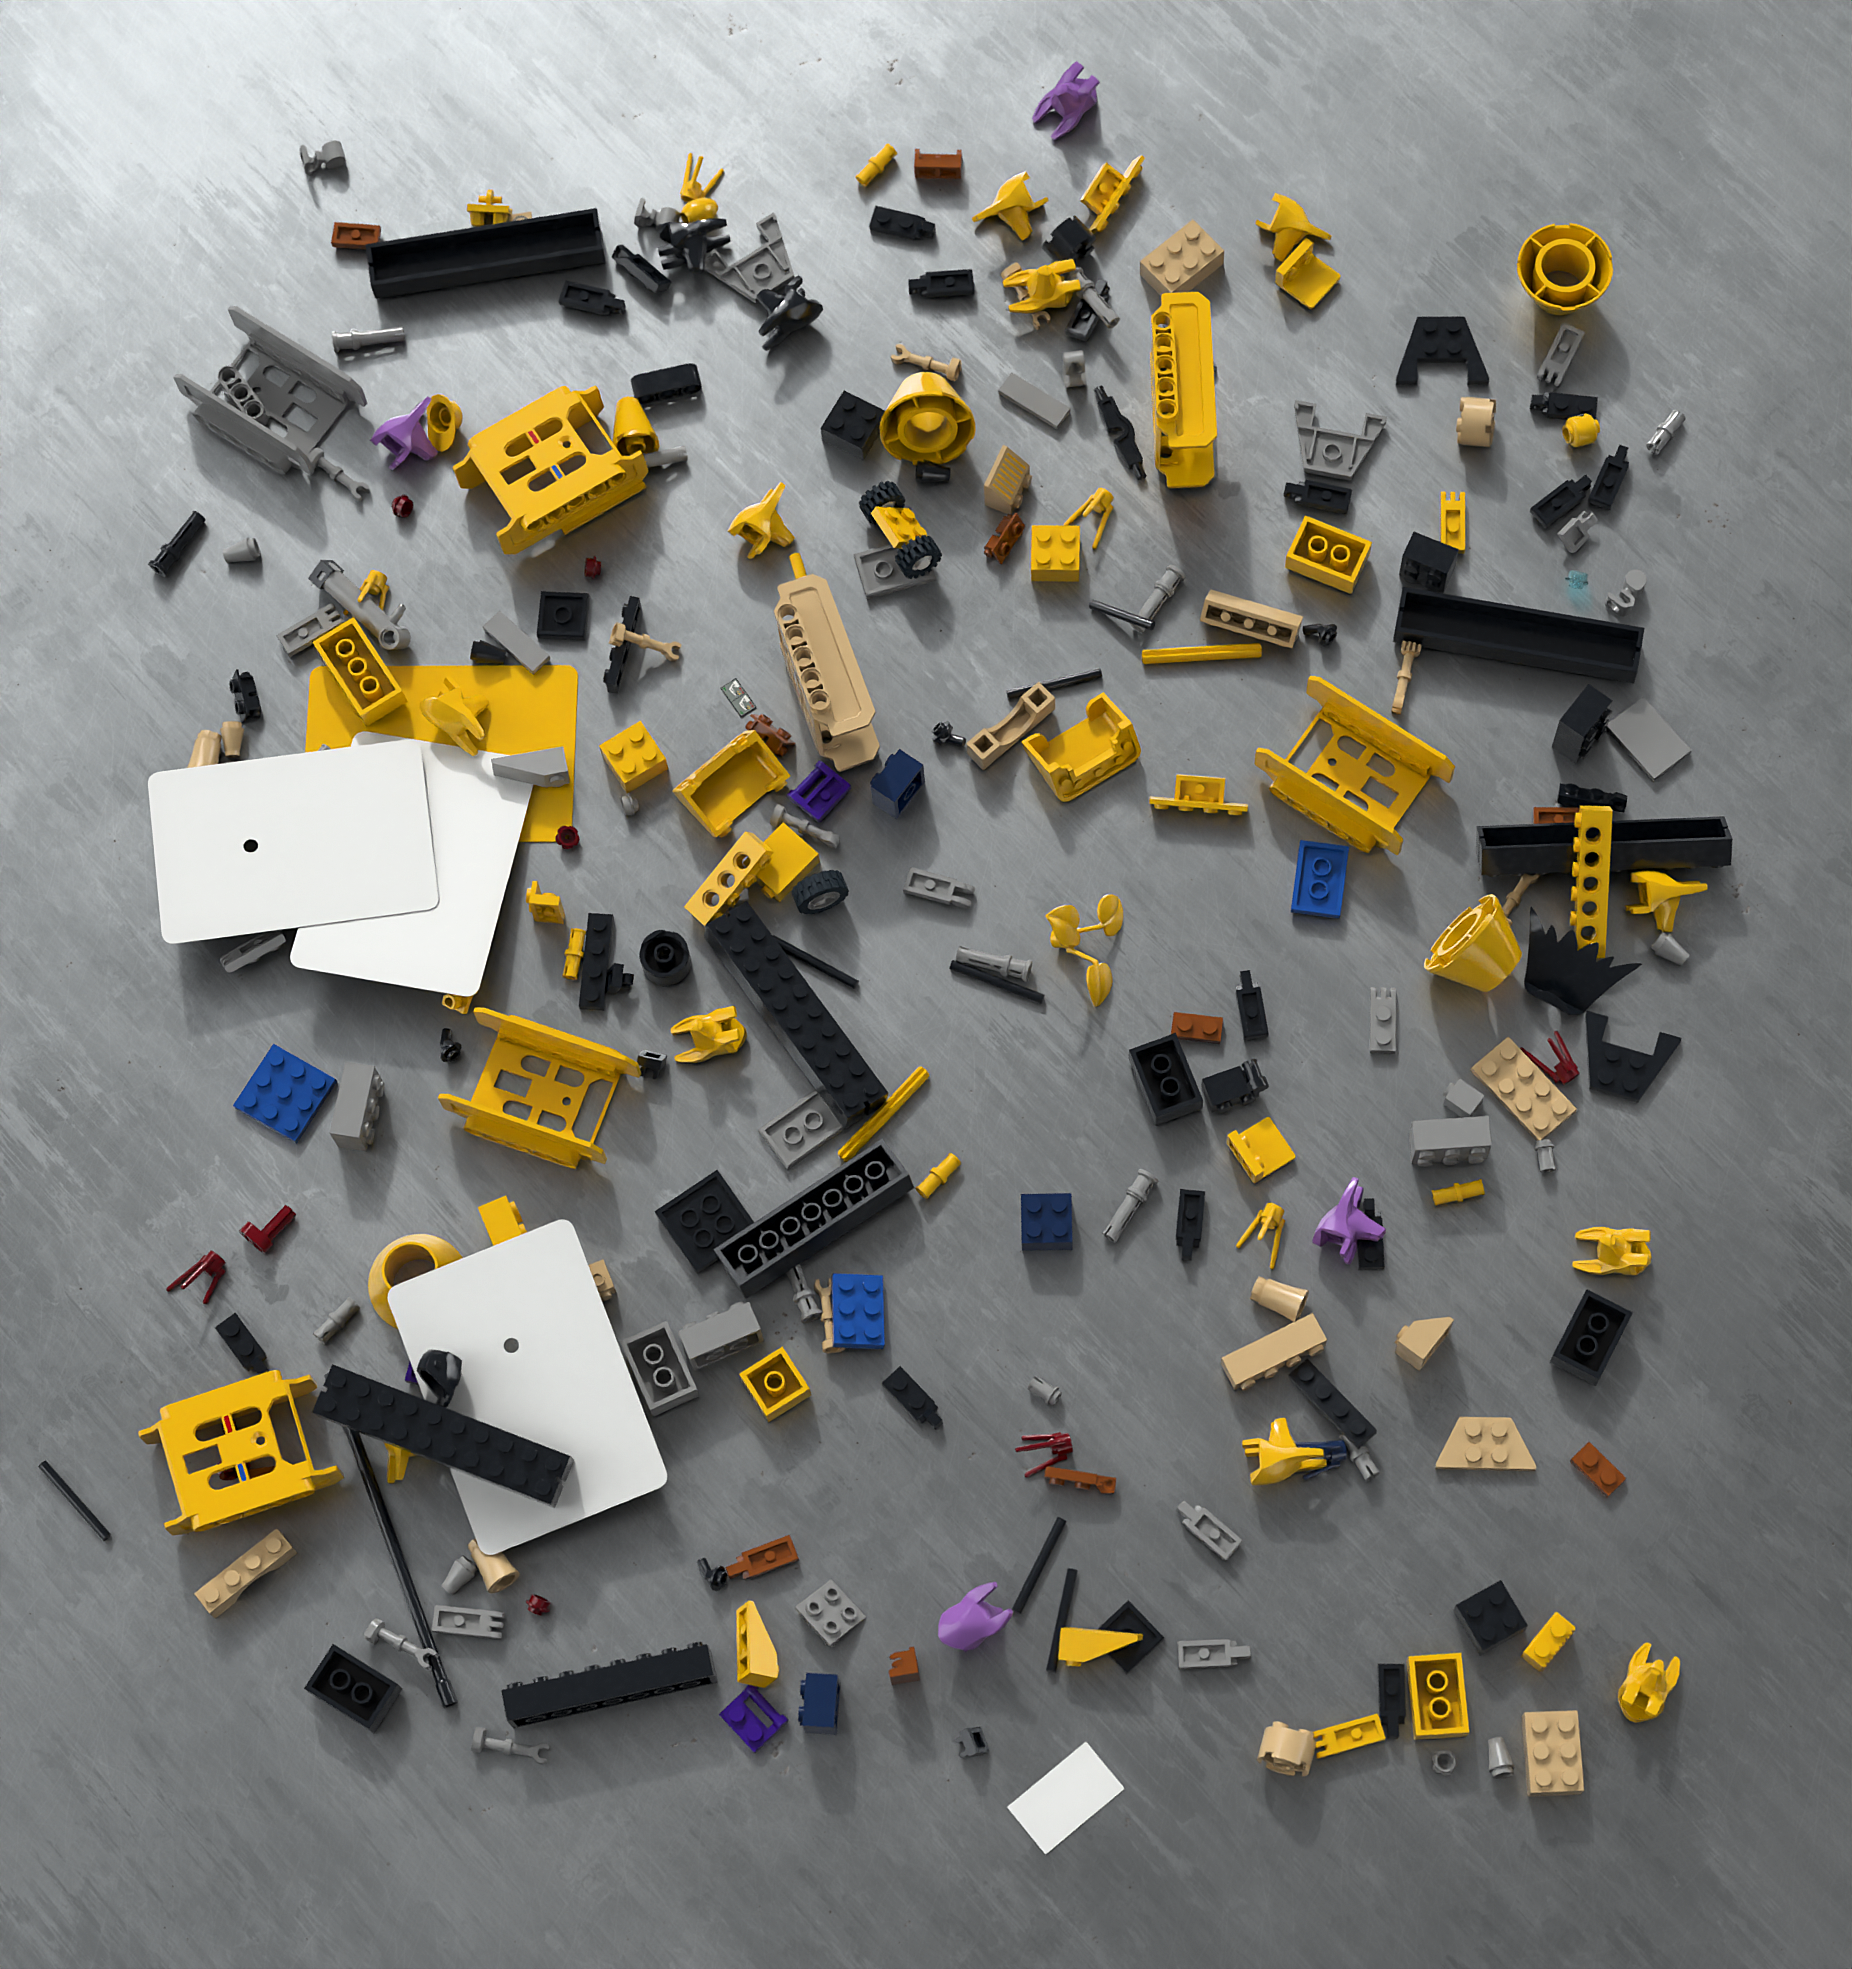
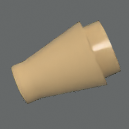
(232, 738)

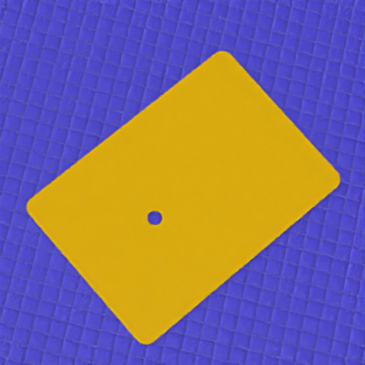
(521, 717)

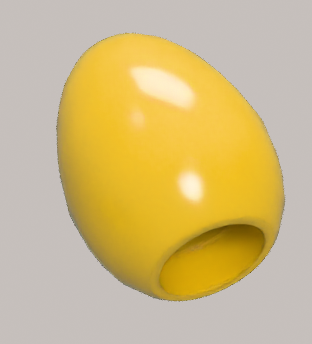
(699, 210)

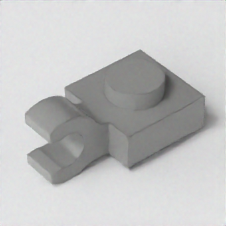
(1575, 531)

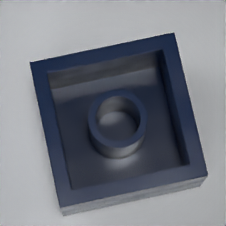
(897, 783)
(1046, 1221)
(821, 1703)

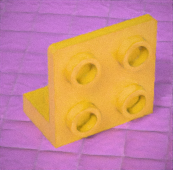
(1306, 275)
(1260, 1149)

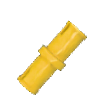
(876, 165)
(574, 953)
(938, 1176)
(1458, 1192)

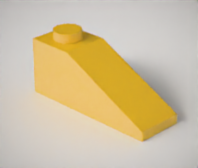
(1083, 1645)
(755, 1651)

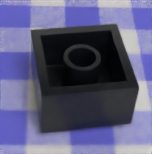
(852, 425)
(1428, 562)
(1490, 1617)

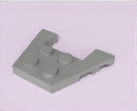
(761, 269)
(1333, 451)

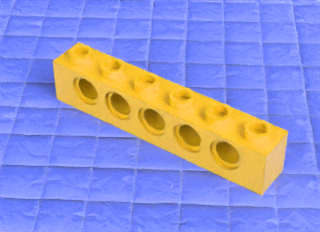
(1600, 818)

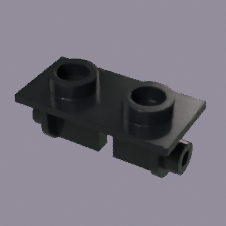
(242, 686)

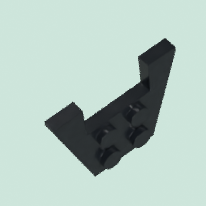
(1438, 342)
(1620, 1069)

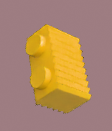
(1548, 1642)

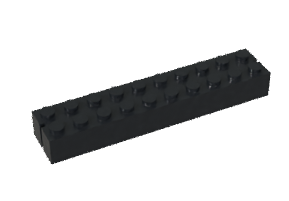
(485, 253)
(1519, 635)
(1634, 845)
(795, 1014)
(443, 1436)

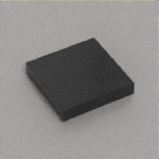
(563, 615)
(1130, 1620)

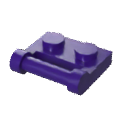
(824, 796)
(747, 1724)

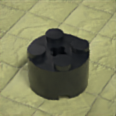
(1069, 241)
(667, 944)

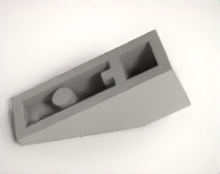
(538, 768)

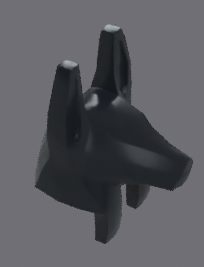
(690, 242)
(786, 312)

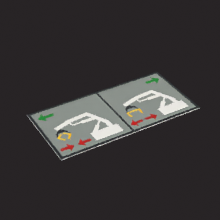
(738, 697)

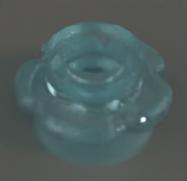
(1577, 579)

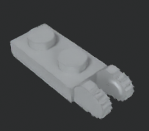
(936, 887)

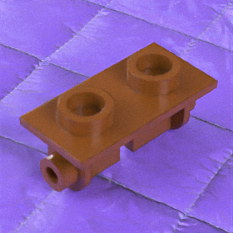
(1010, 530)
(777, 739)

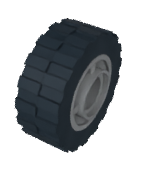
(820, 892)

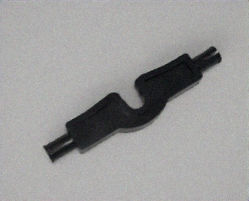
(1125, 443)

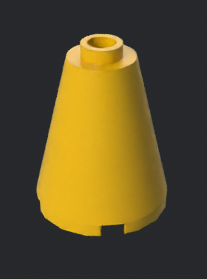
(632, 428)

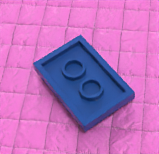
(1320, 879)
(857, 1311)

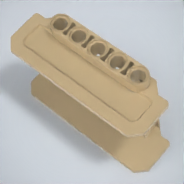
(825, 673)

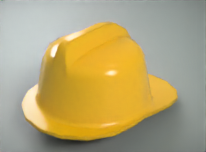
(443, 421)

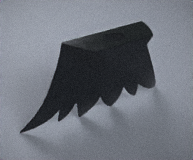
(1565, 975)

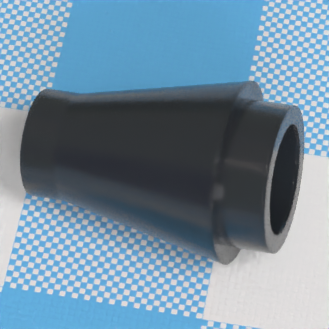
(931, 472)
(486, 653)

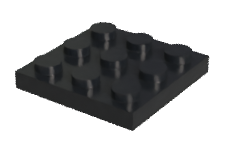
(704, 1219)

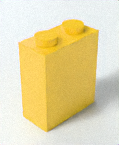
(788, 863)

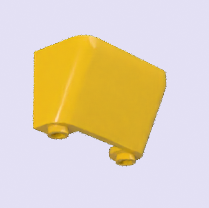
(1086, 751)
(731, 782)

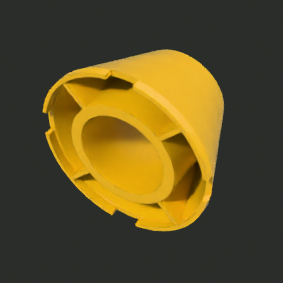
(1570, 250)
(926, 421)
(1476, 947)
(398, 1254)

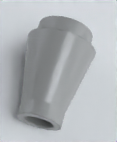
(242, 551)
(1668, 948)
(460, 1573)
(1499, 1759)

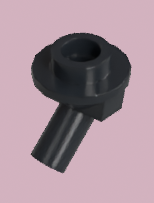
(1326, 633)
(942, 733)
(449, 1050)
(717, 1577)

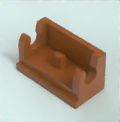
(938, 165)
(906, 1669)

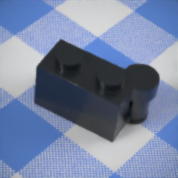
(1234, 1086)

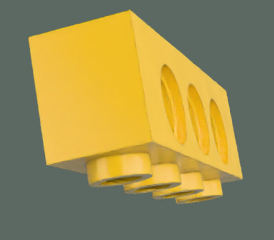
(701, 902)

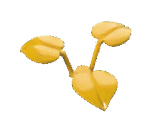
(1065, 934)

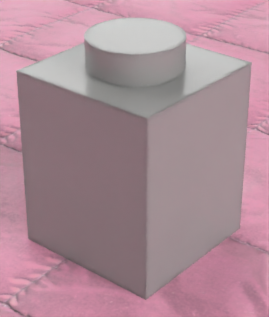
(1462, 1099)

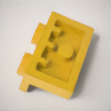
(545, 906)

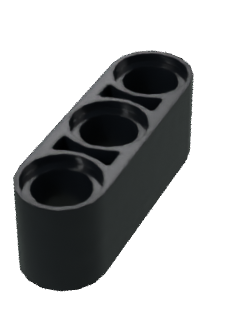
(666, 383)

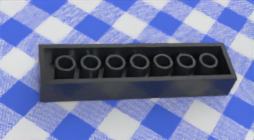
(814, 1218)
(609, 1685)

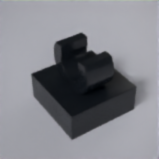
(618, 979)
(651, 1060)
(973, 1742)

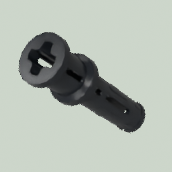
(171, 551)

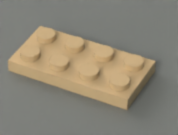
(1523, 1089)

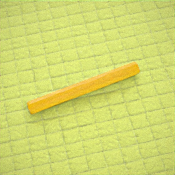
(1201, 653)
(883, 1114)

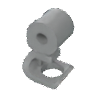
(331, 155)
(644, 218)
(1075, 368)
(1632, 589)

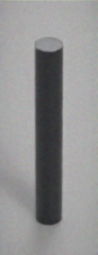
(1122, 615)

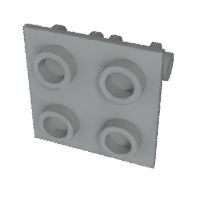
(830, 1613)

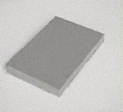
(882, 575)
(1648, 739)
(801, 1129)

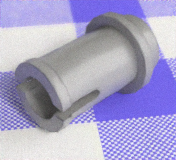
(1545, 1155)
(1044, 1390)

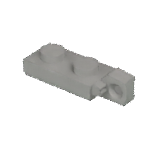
(1209, 1530)
(1210, 1653)

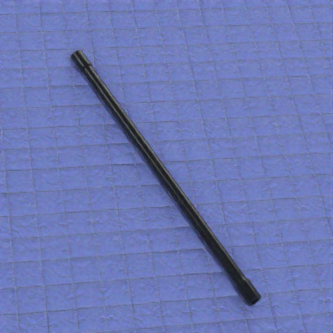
(442, 1683)

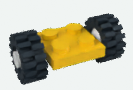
(886, 508)

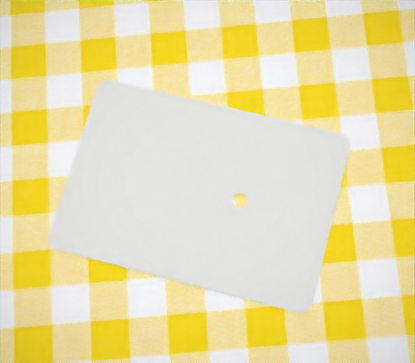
(333, 831)
(474, 844)
(558, 1388)

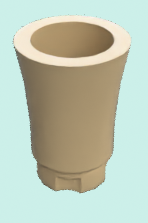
(206, 749)
(1280, 1297)
(495, 1569)

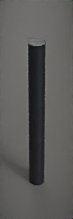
(1057, 683)
(817, 963)
(997, 981)
(74, 1500)
(1039, 1565)
(1061, 1618)

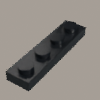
(619, 655)
(596, 961)
(1332, 1404)

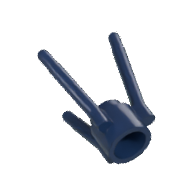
(1333, 1451)

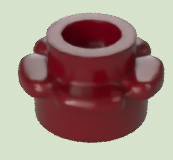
(402, 506)
(592, 567)
(567, 830)
(538, 1604)

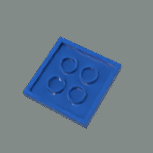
(285, 1093)

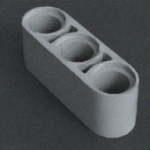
(238, 388)

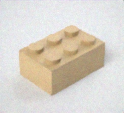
(1182, 260)
(1552, 1753)

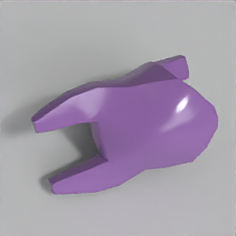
(1069, 98)
(406, 435)
(1347, 1224)
(972, 1619)

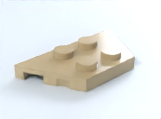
(1485, 1445)

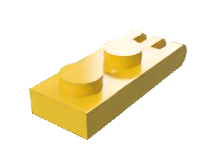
(1453, 521)
(1349, 1735)

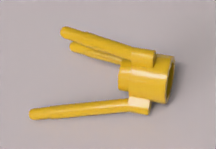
(692, 190)
(1098, 502)
(373, 584)
(1269, 1218)

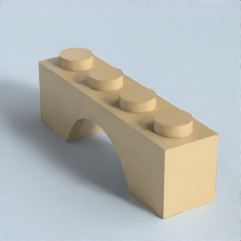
(994, 741)
(262, 1558)

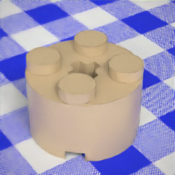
(1476, 421)
(1287, 1749)

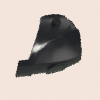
(440, 1373)

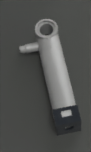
(330, 576)

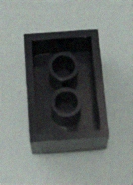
(1582, 724)
(1165, 1079)
(1591, 1337)
(353, 1688)

